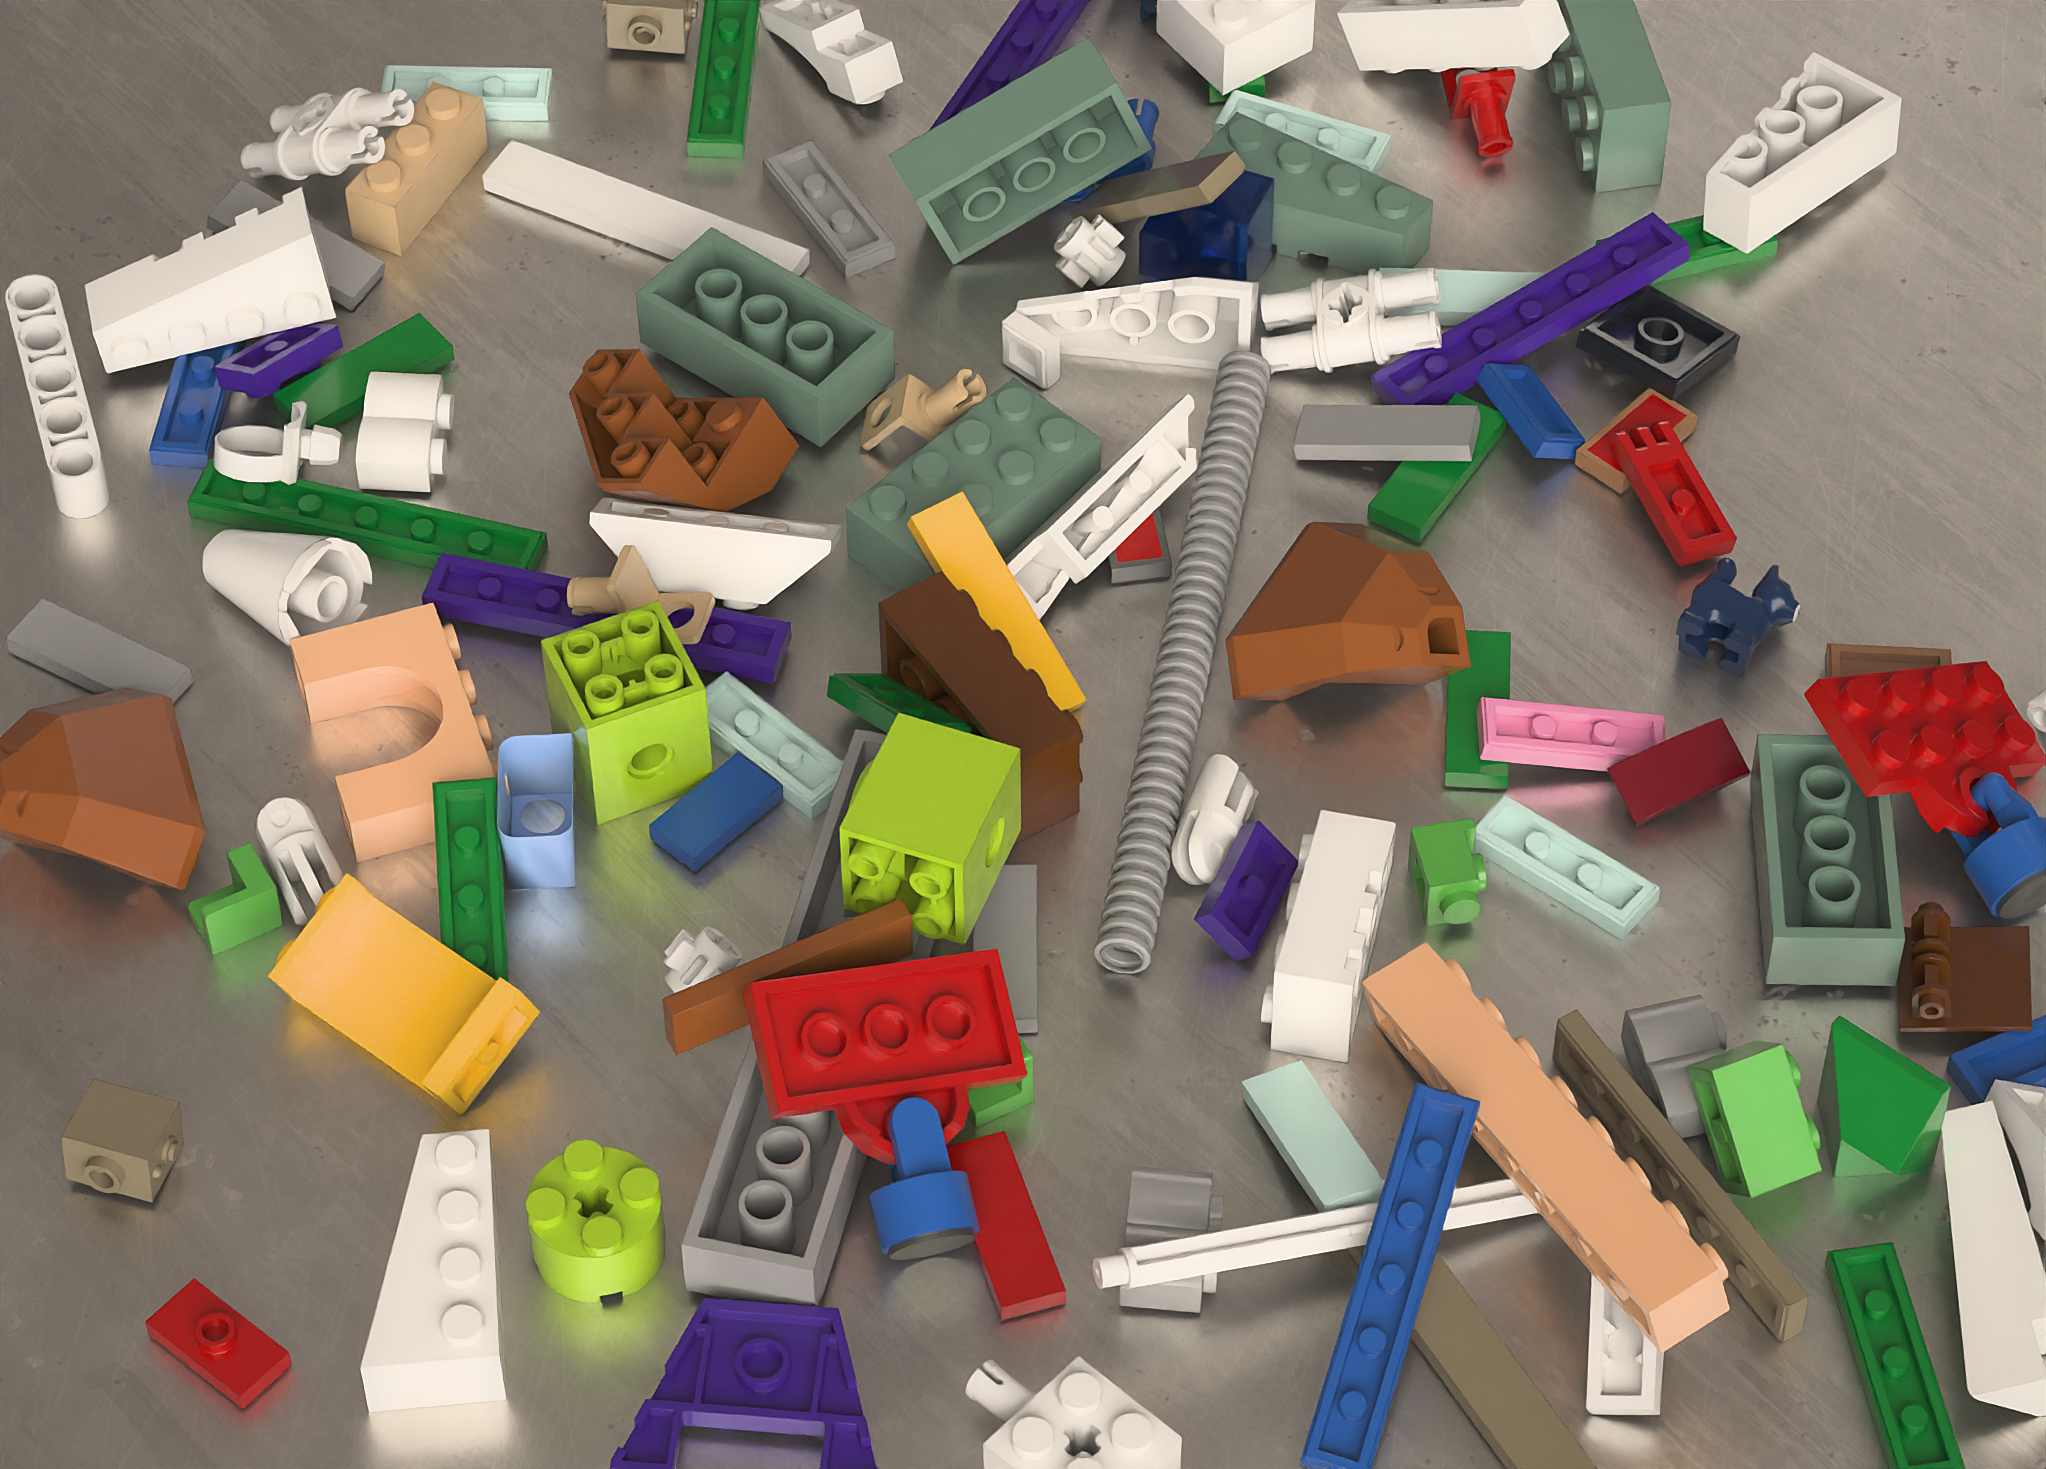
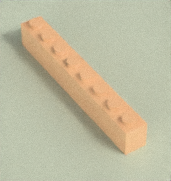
(1549, 1149)

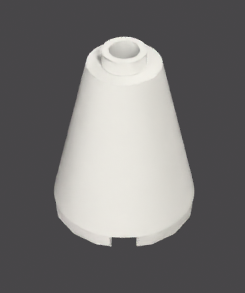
(289, 580)

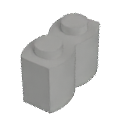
(1659, 1047)
(1167, 1207)

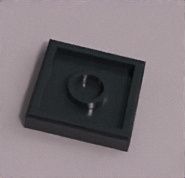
(1658, 341)

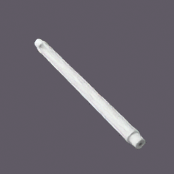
(1289, 1238)

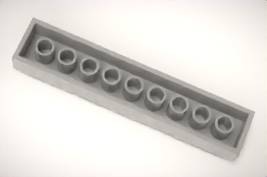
(783, 1184)

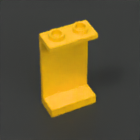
(402, 995)

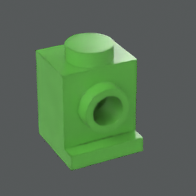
(1446, 871)

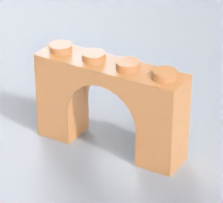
(408, 664)

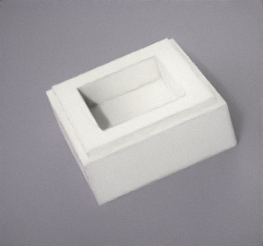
(1031, 350)

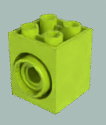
(630, 711)
(931, 826)

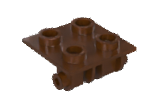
(1963, 976)

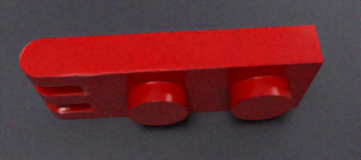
(1673, 493)

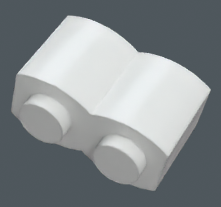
(402, 432)

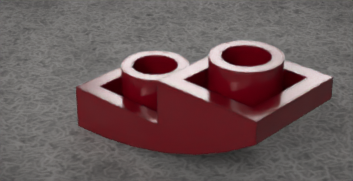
(1678, 771)

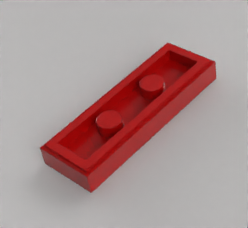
(1010, 1235)

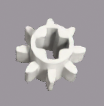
(1089, 251)
(699, 957)

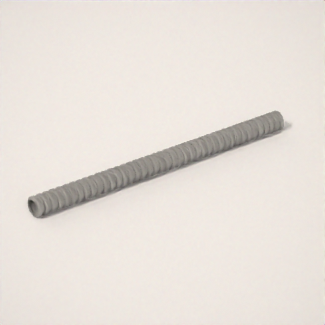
(1182, 666)

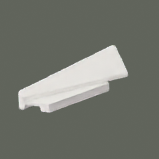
(1105, 508)
(1995, 1264)

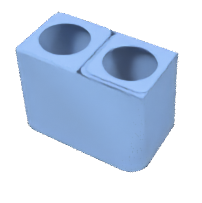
(537, 770)

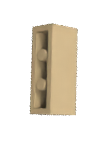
(419, 169)

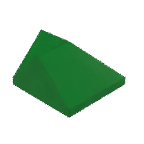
(1877, 1106)

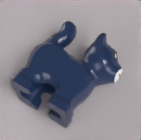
(1733, 618)

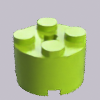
(596, 1222)

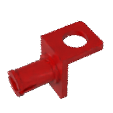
(1485, 100)

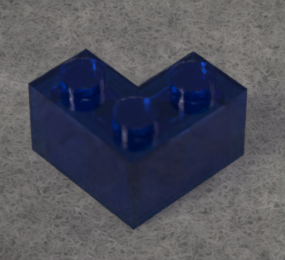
(1214, 239)

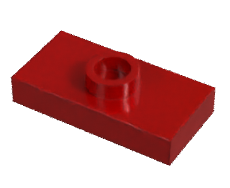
(218, 1343)

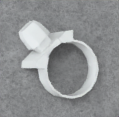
(291, 447)

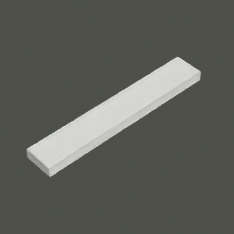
(621, 207)

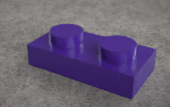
(277, 358)
(1246, 890)

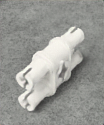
(327, 134)
(1351, 320)

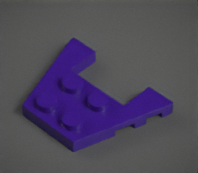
(755, 1372)

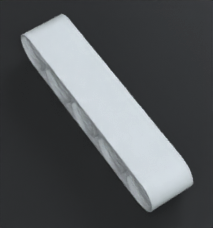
(57, 396)

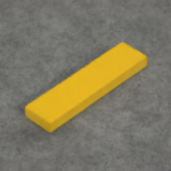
(964, 552)

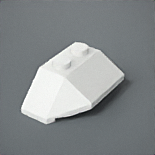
(715, 552)

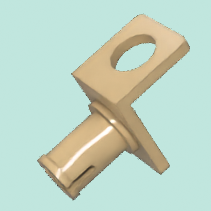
(922, 407)
(633, 587)

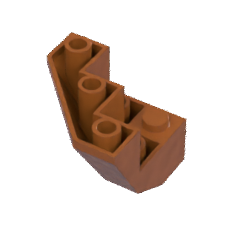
(675, 448)
(1347, 611)
(104, 785)

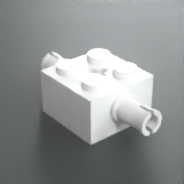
(1070, 1423)

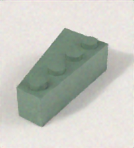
(1329, 203)

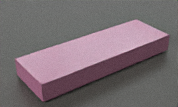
(1563, 734)

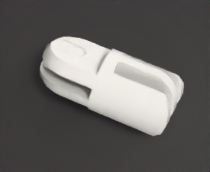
(1212, 819)
(295, 851)

